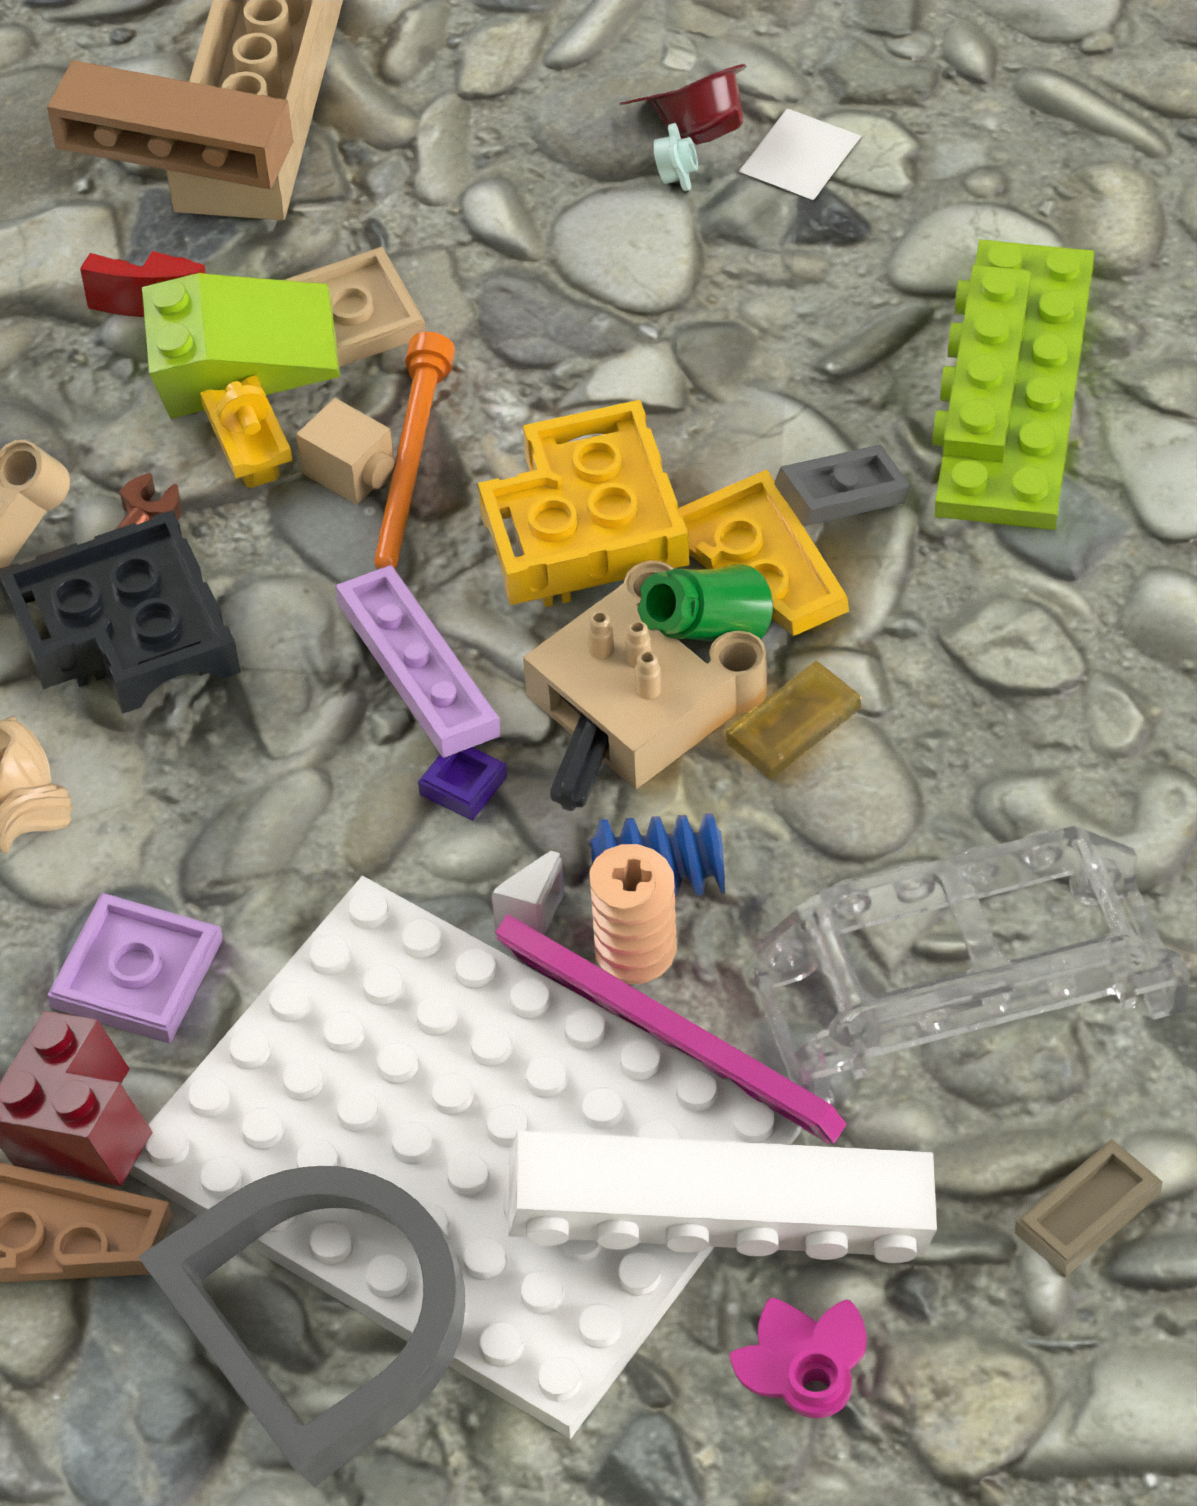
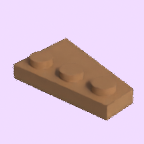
(73, 1227)

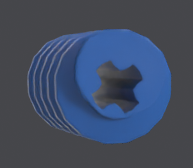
(687, 852)

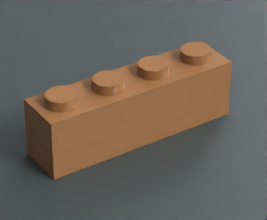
(171, 124)

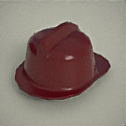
(703, 108)

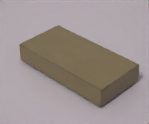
(1088, 1207)

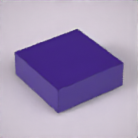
(463, 781)

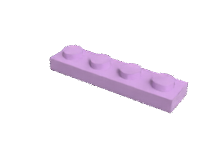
(418, 661)

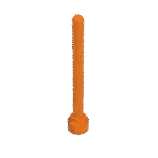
(428, 362)

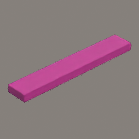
(671, 1029)

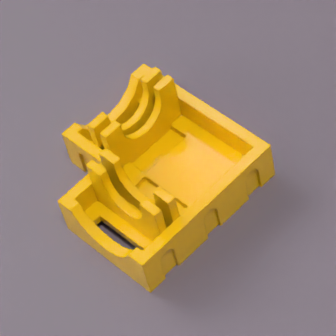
(584, 506)

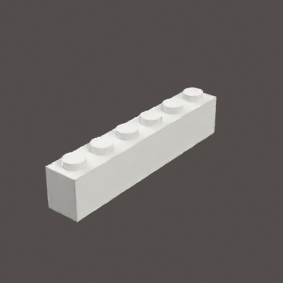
(721, 1195)

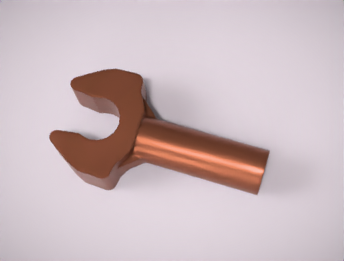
(136, 498)

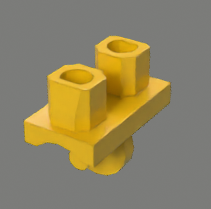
(247, 431)

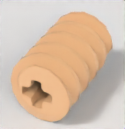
(633, 913)

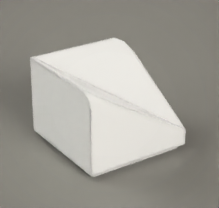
(531, 893)

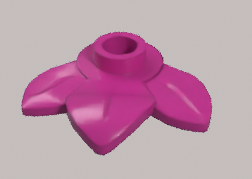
(801, 1351)

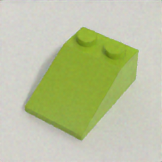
(236, 327)

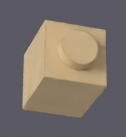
(346, 451)

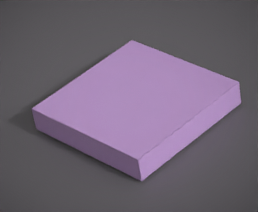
(135, 967)

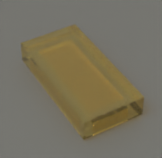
(793, 719)

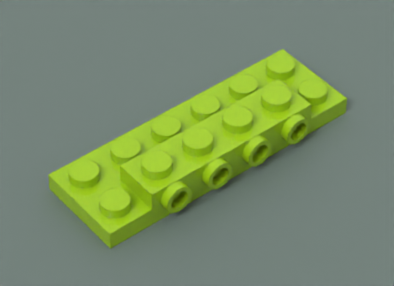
(1012, 384)

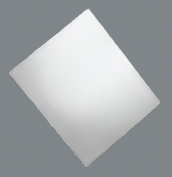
(800, 154)

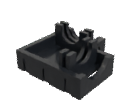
(122, 609)

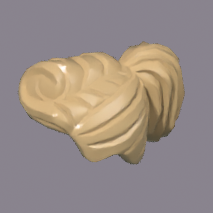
(26, 791)

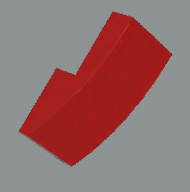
(117, 285)

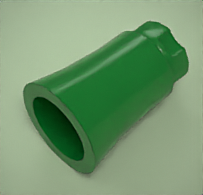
(706, 602)

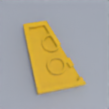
(759, 529)

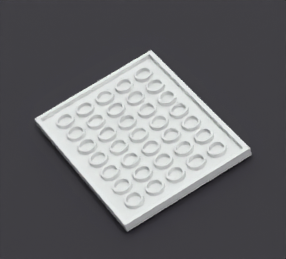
(419, 1063)

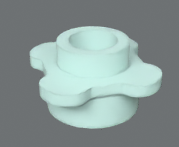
(675, 158)

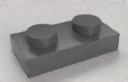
(842, 485)

